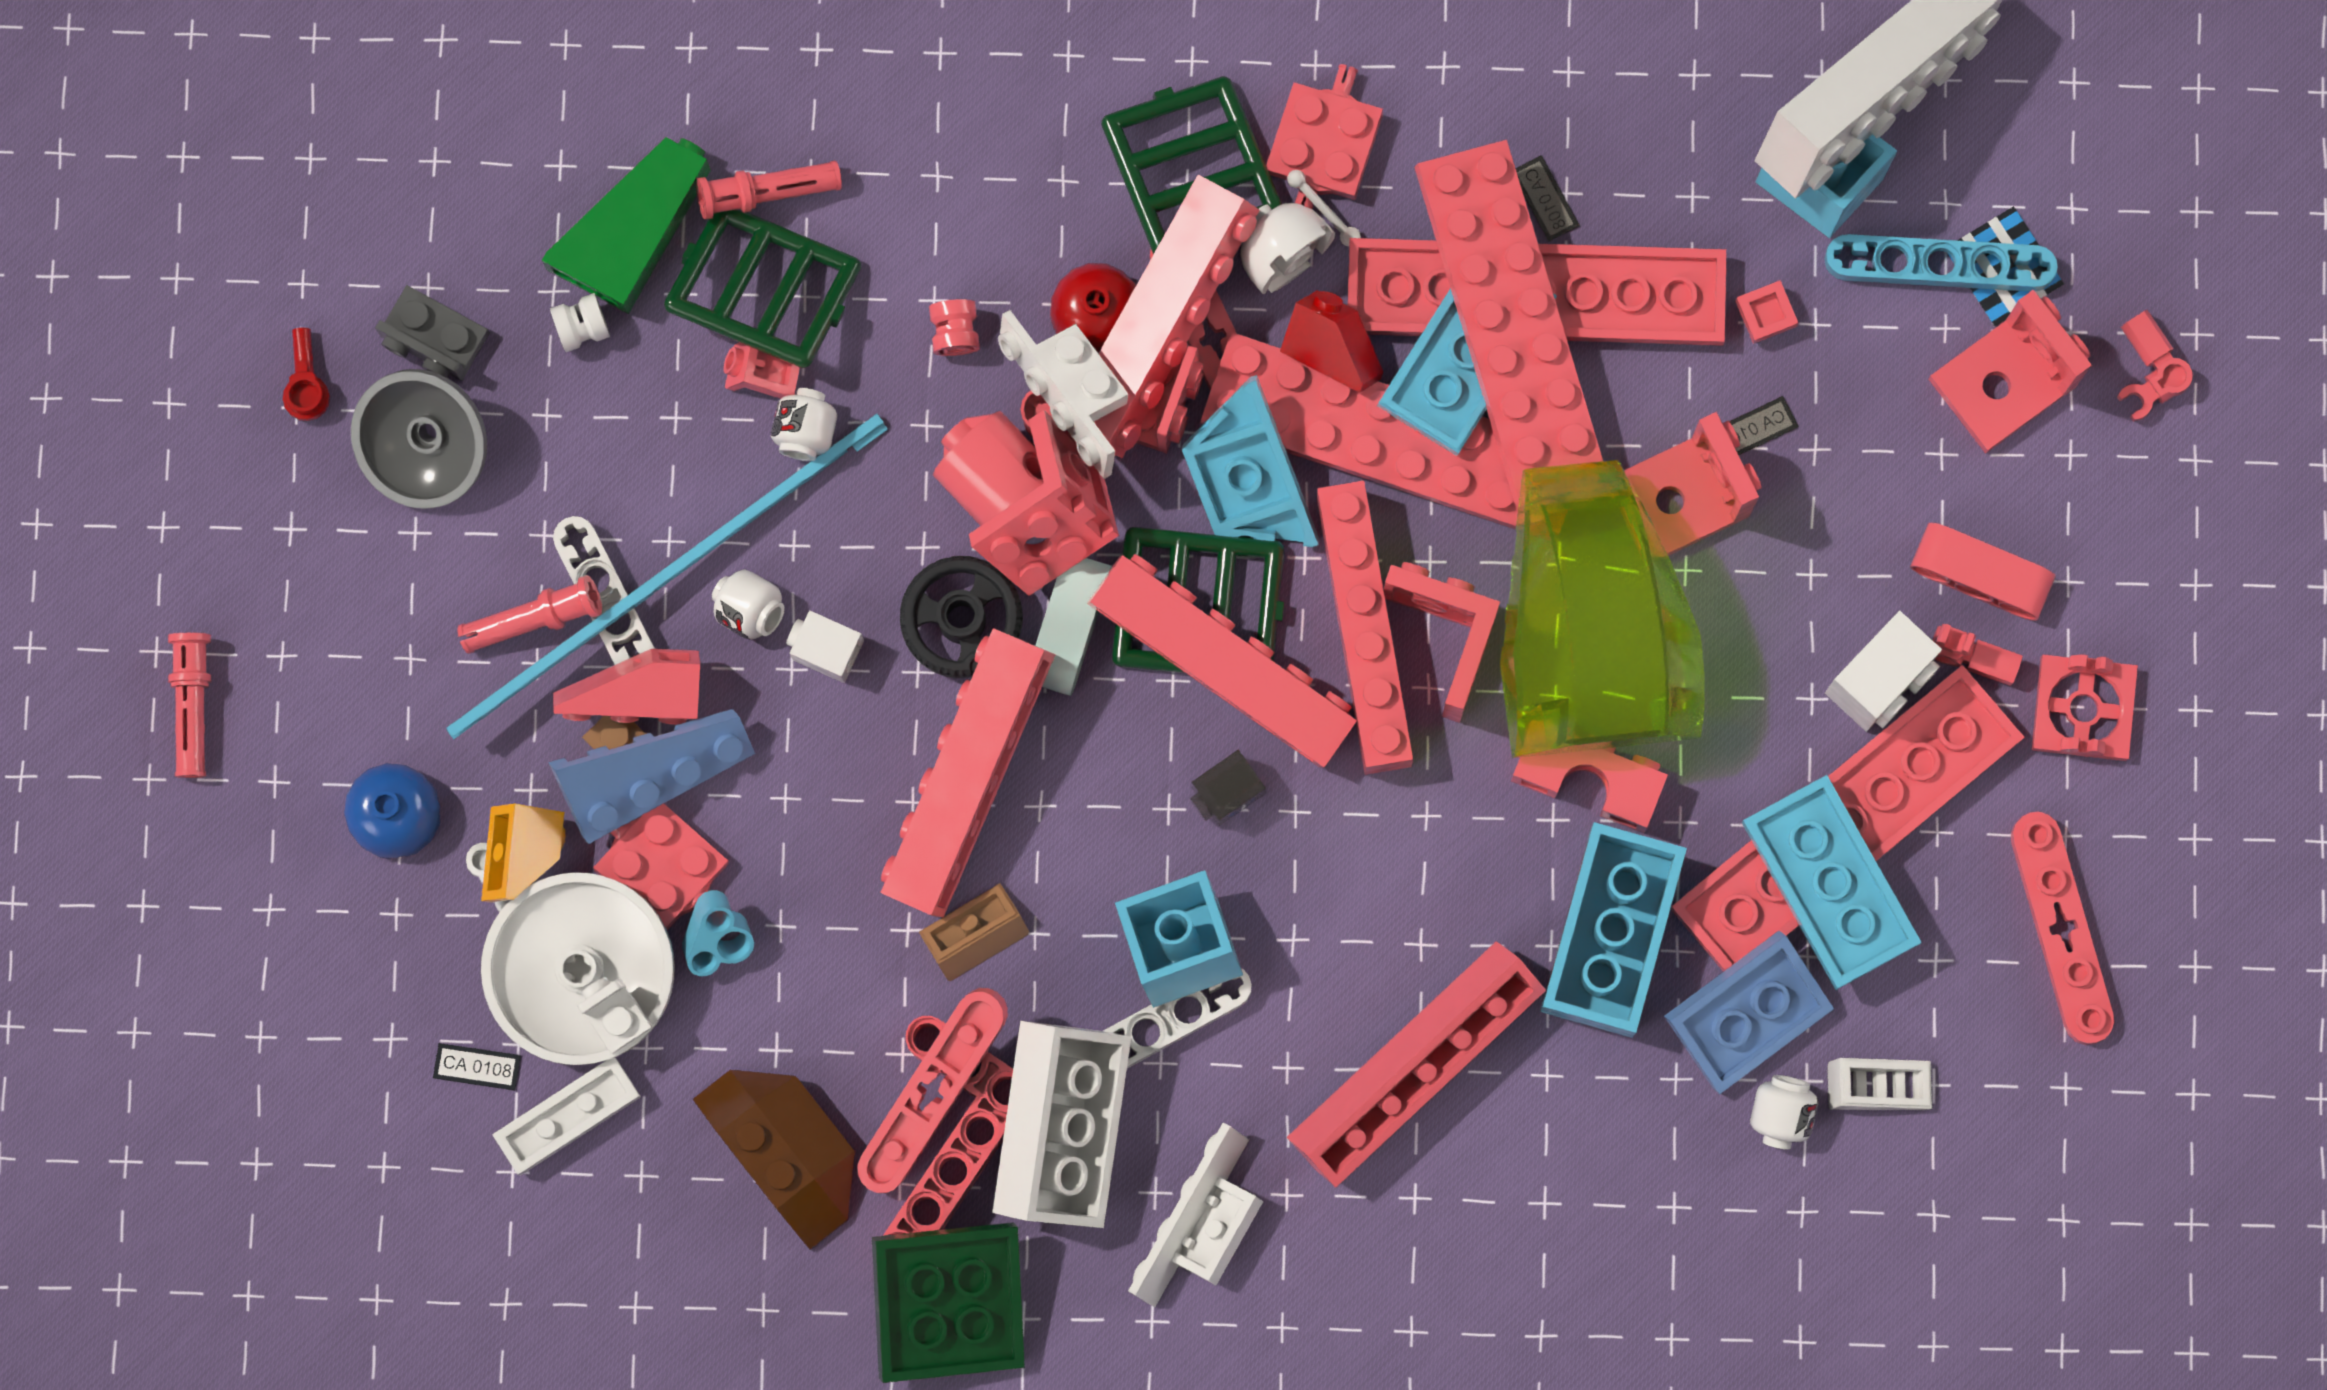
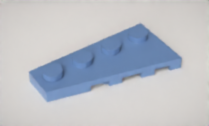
(633, 779)

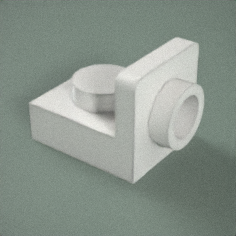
(613, 1013)

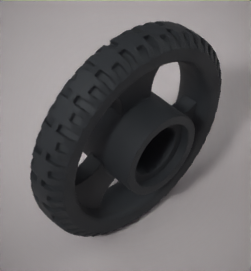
(920, 609)

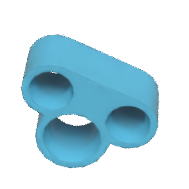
(706, 931)

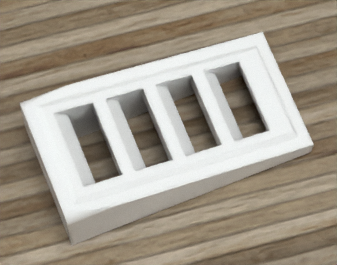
(1840, 1084)

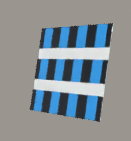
(2008, 229)

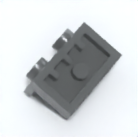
(432, 333)

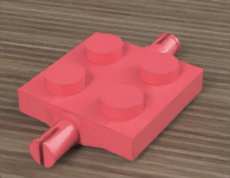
(1325, 138)
(662, 862)

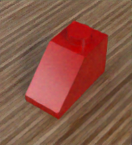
(1332, 341)

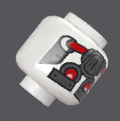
(804, 425)
(747, 604)
(1784, 1111)

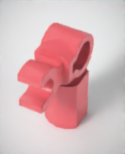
(2171, 374)
(1980, 657)

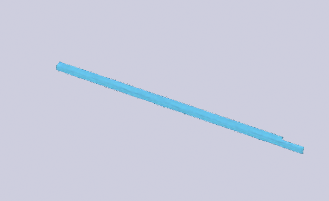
(858, 439)

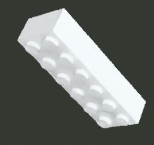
(1870, 87)

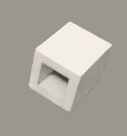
(824, 645)

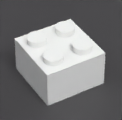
(1883, 670)

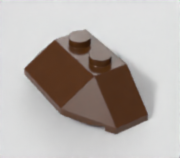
(784, 1147)

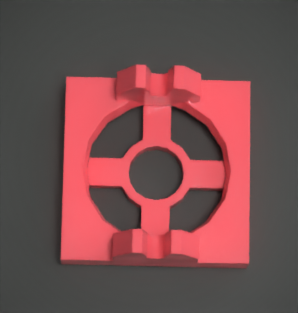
(2120, 676)

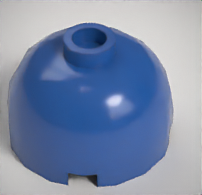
(392, 811)

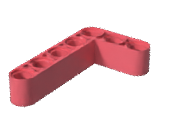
(957, 1145)

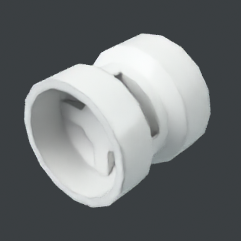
(569, 323)

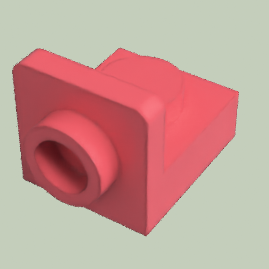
(759, 372)

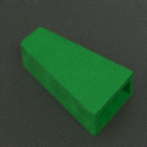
(631, 226)

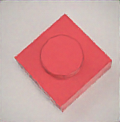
(1766, 312)

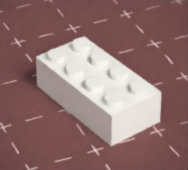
(1061, 1124)

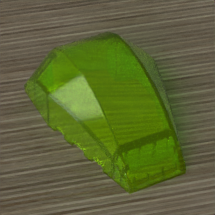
(1595, 620)

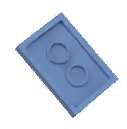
(1749, 1012)

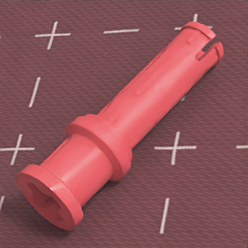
(747, 190)
(550, 610)
(189, 681)

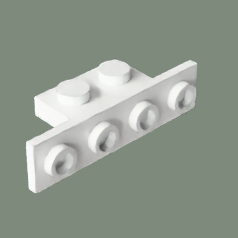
(1072, 383)
(1204, 1224)

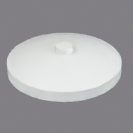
(560, 942)

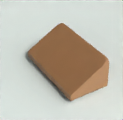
(974, 932)

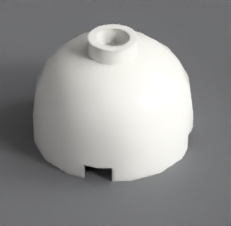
(1283, 244)

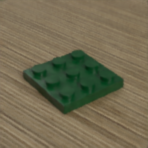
(948, 1302)

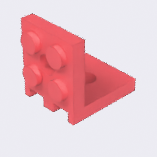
(2033, 359)
(1709, 479)
(1067, 510)
(1455, 603)

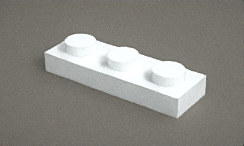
(566, 1116)

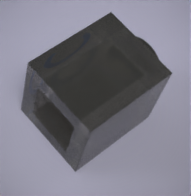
(1226, 789)

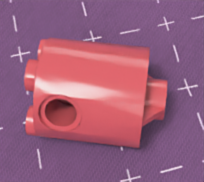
(988, 465)

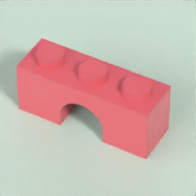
(1629, 784)

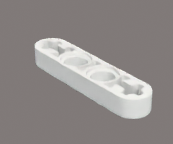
(611, 595)
(1170, 1027)

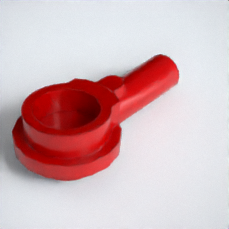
(305, 394)

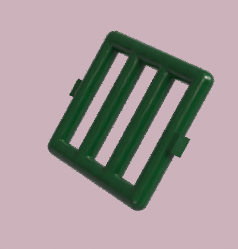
(1166, 102)
(763, 336)
(1227, 549)

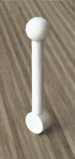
(1297, 180)

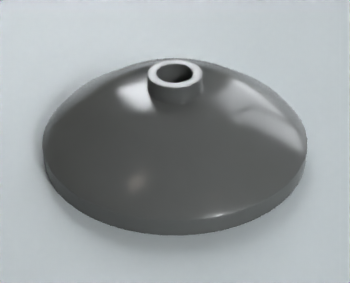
(398, 451)

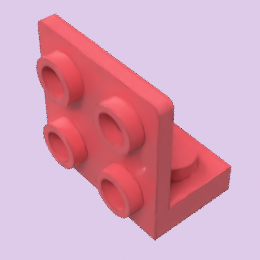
(1168, 418)

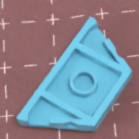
(1247, 472)

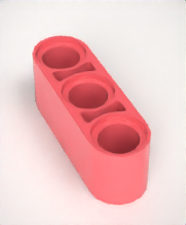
(1983, 571)

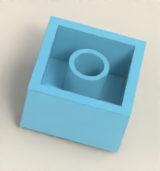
(1842, 192)
(1178, 939)

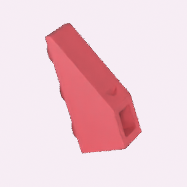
(647, 685)

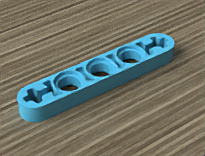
(1962, 252)

